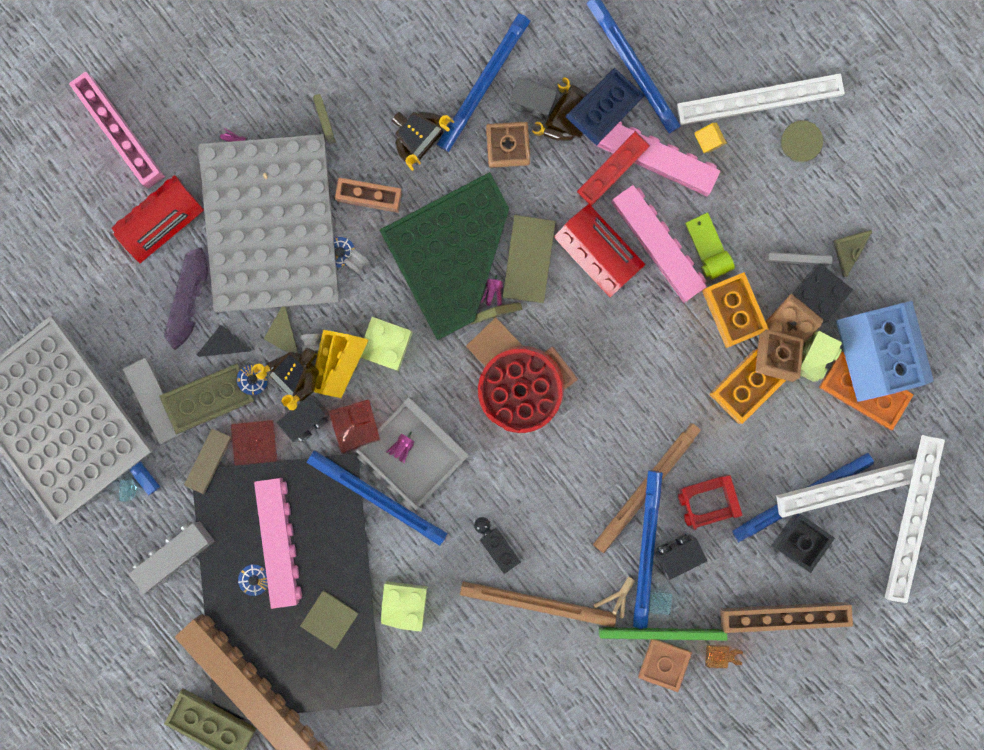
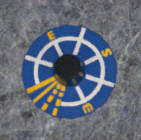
(342, 250)
(248, 381)
(253, 580)

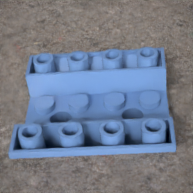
(874, 353)

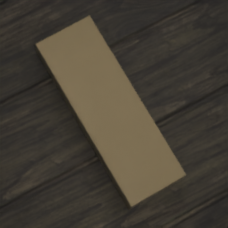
(208, 461)

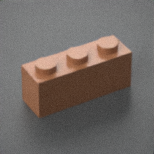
(368, 195)

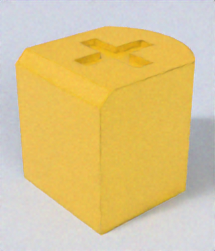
(710, 138)

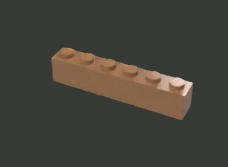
(786, 617)

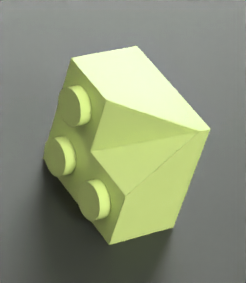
(386, 343)
(817, 353)
(403, 605)

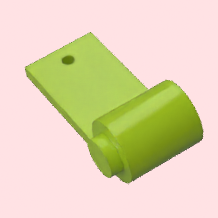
(709, 247)

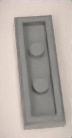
(800, 259)

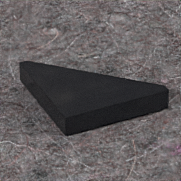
(223, 343)

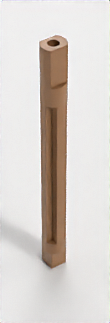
(638, 498)
(538, 604)

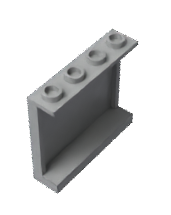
(428, 461)

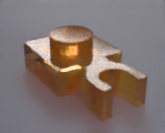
(718, 656)

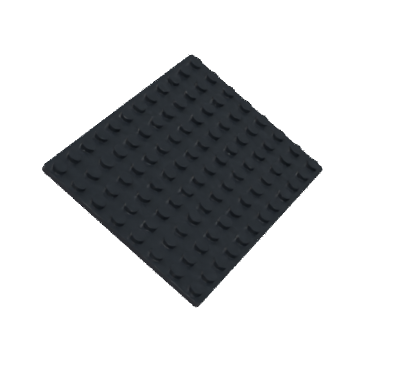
(329, 557)

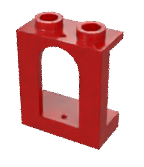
(733, 509)

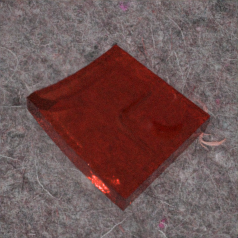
(354, 425)

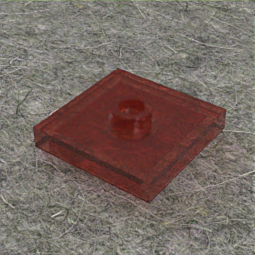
(253, 442)

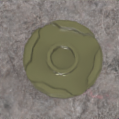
(801, 141)

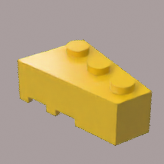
(337, 361)

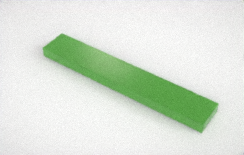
(661, 633)

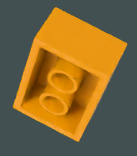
(735, 310)
(745, 389)

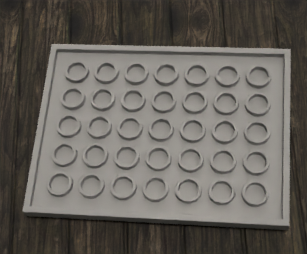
(273, 234)
(62, 422)

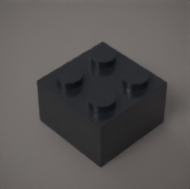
(822, 292)
(305, 418)
(803, 542)
(679, 556)

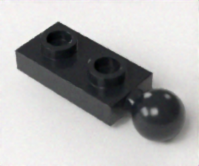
(496, 545)

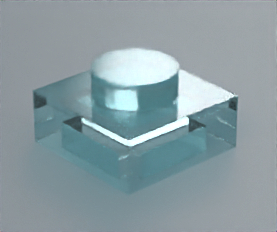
(127, 490)
(660, 603)

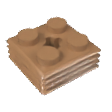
(496, 137)
(794, 310)
(776, 345)

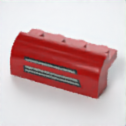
(157, 219)
(599, 250)

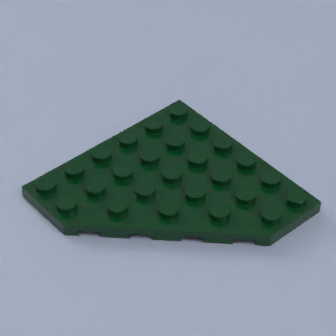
(450, 252)

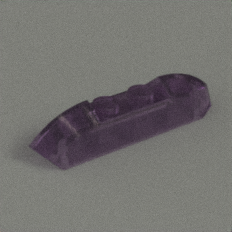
(188, 288)

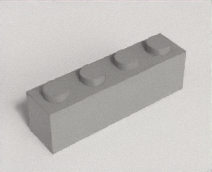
(147, 388)
(171, 557)

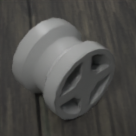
(356, 261)
(311, 341)

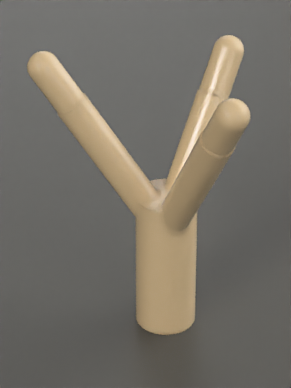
(622, 597)

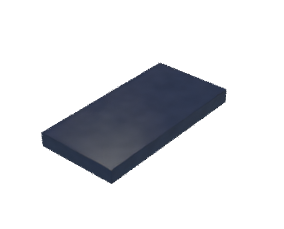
(605, 106)

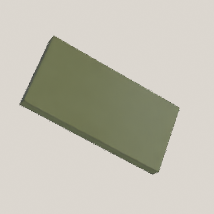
(529, 259)
(204, 399)
(208, 723)

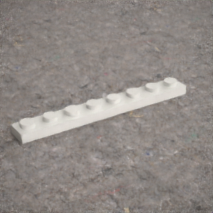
(760, 99)
(846, 488)
(914, 518)

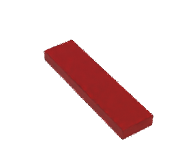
(613, 168)

